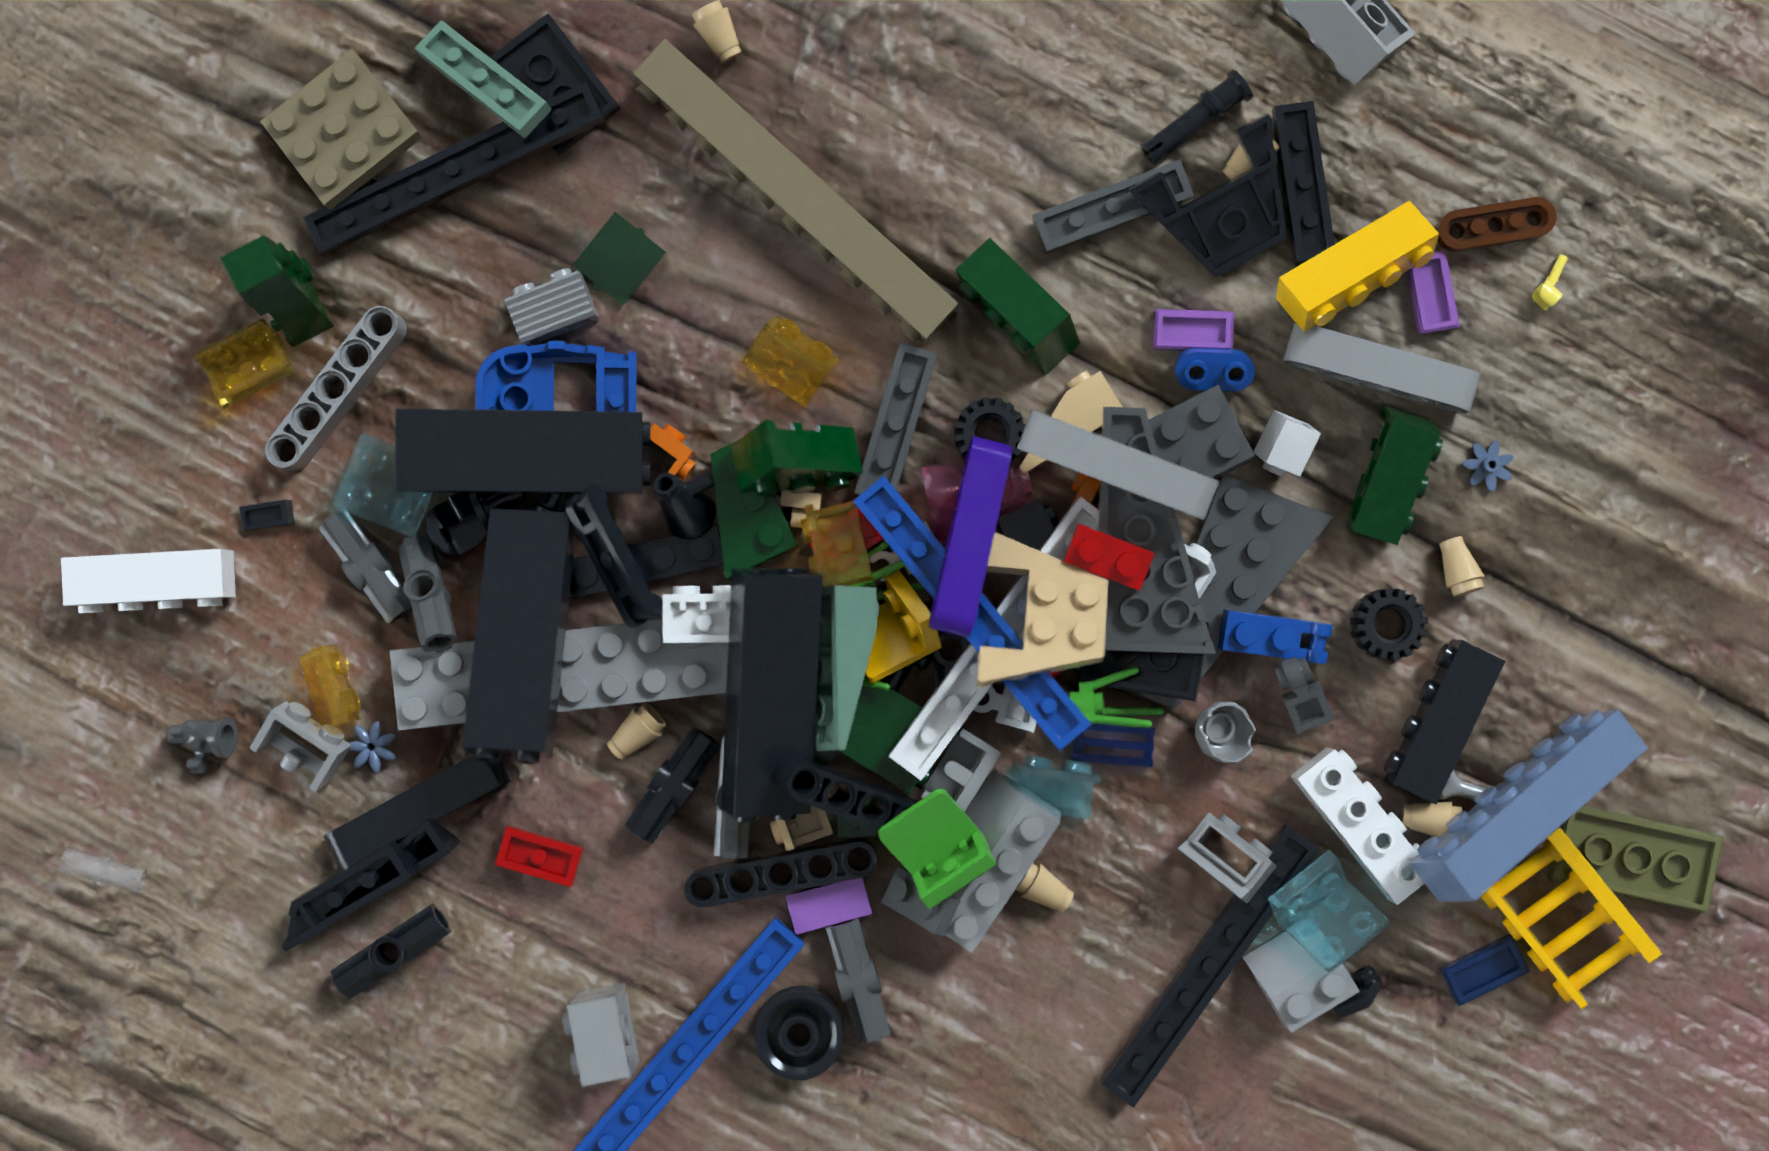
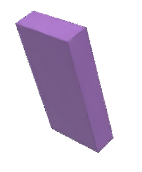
(1433, 296)
(1192, 329)
(828, 905)

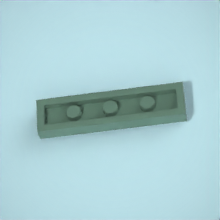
(483, 79)

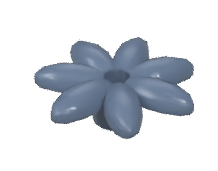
(1482, 467)
(364, 746)

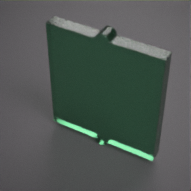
(619, 258)

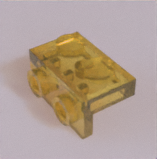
(790, 360)
(245, 362)
(837, 544)
(329, 686)

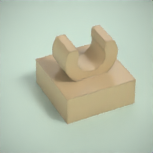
(797, 502)

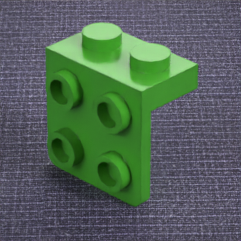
(938, 846)

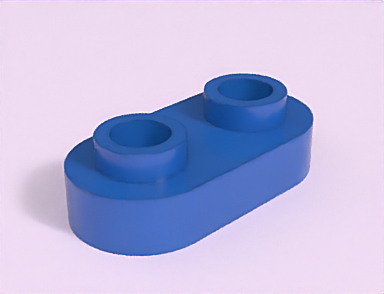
(1216, 367)

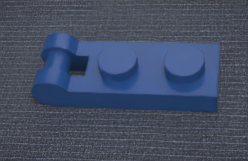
(1273, 636)

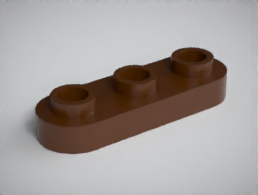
(1511, 220)

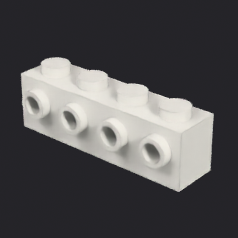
(148, 577)
(1360, 822)

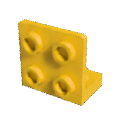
(901, 630)

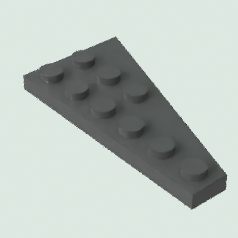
(1253, 546)
(1167, 607)

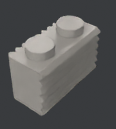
(551, 307)

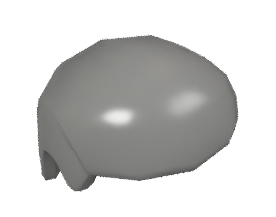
(1225, 732)

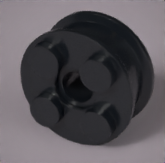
(793, 1058)

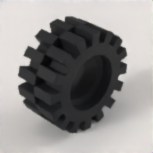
(989, 409)
(1412, 619)

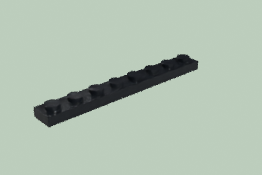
(450, 172)
(1203, 974)

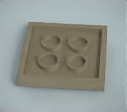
(341, 129)

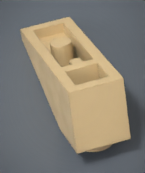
(1079, 407)

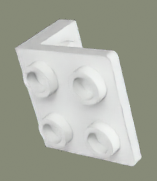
(696, 616)

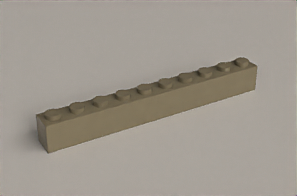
(794, 191)

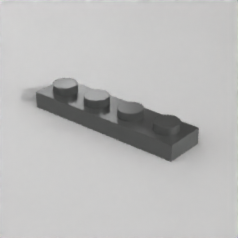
(1103, 209)
(897, 416)

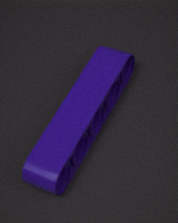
(970, 537)

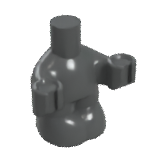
(204, 738)

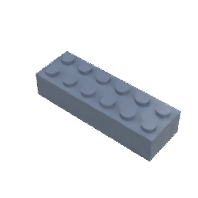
(1527, 805)

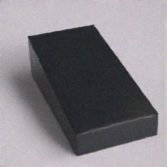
(267, 515)

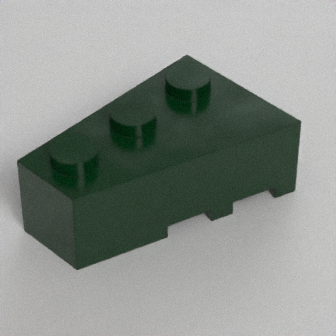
(280, 285)
(1018, 305)
(795, 458)
(1394, 475)
(749, 525)

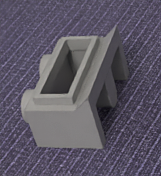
(297, 753)
(962, 768)
(1242, 887)

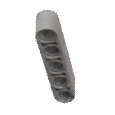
(1382, 368)
(317, 395)
(1118, 464)

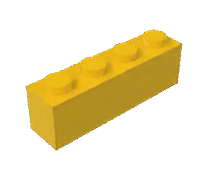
(1357, 266)

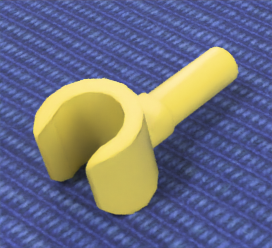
(1546, 294)

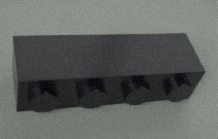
(1443, 720)

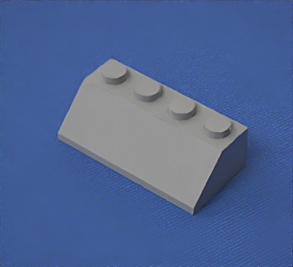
(1352, 32)
(1016, 831)

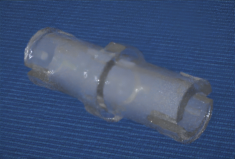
(103, 870)

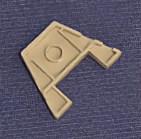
(1061, 615)

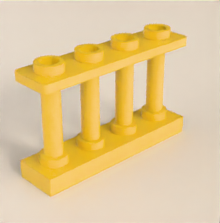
(1606, 910)

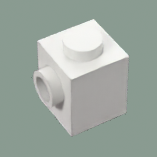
(1286, 444)

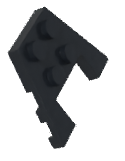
(1231, 219)

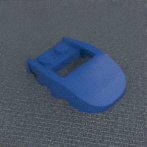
(524, 377)

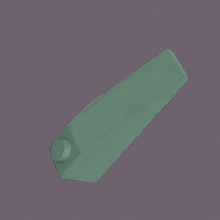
(844, 651)

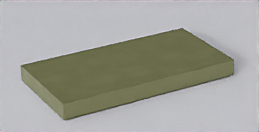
(1645, 857)

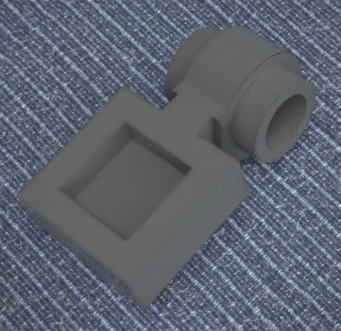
(1305, 702)

